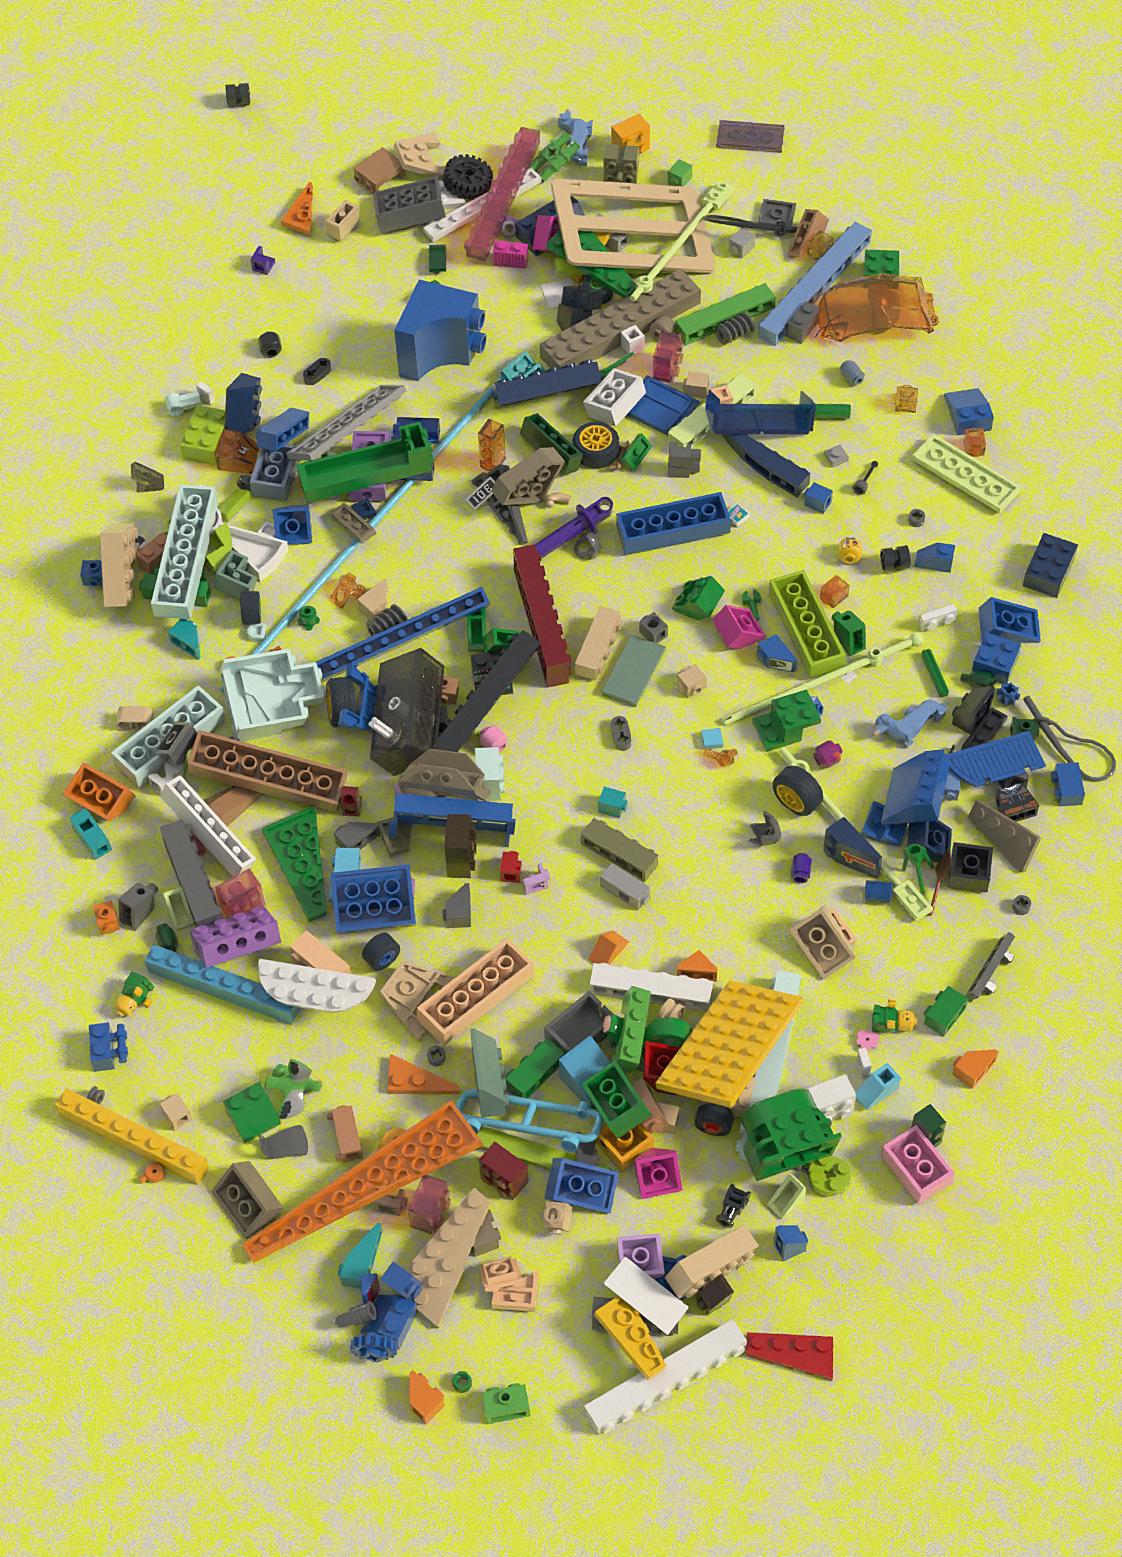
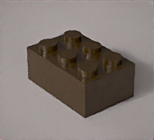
(460, 846)

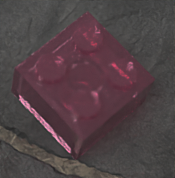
(667, 357)
(240, 894)
(429, 1204)

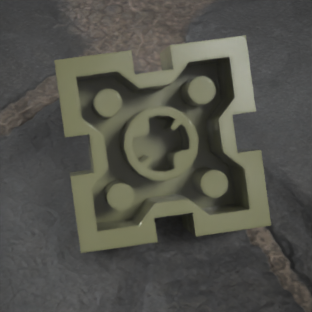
(621, 163)

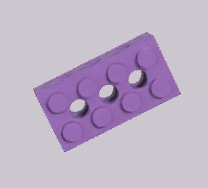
(364, 439)
(235, 942)

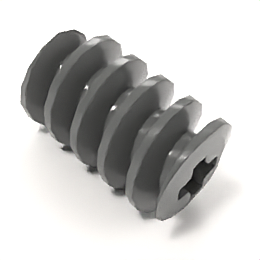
(735, 327)
(386, 620)

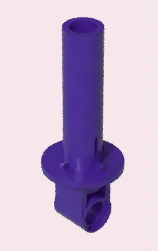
(586, 519)

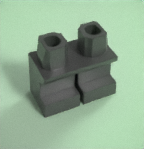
(683, 460)

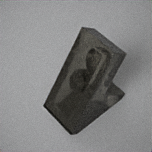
(146, 478)

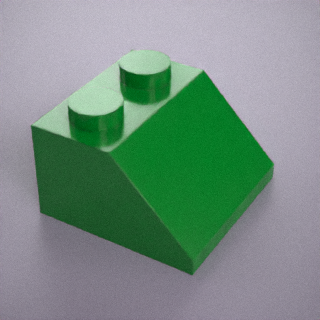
(251, 1112)

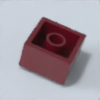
(503, 1171)

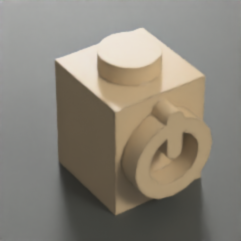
(691, 680)
(557, 1217)

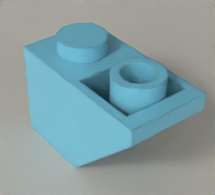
(878, 1086)

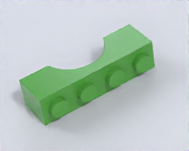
(635, 1011)

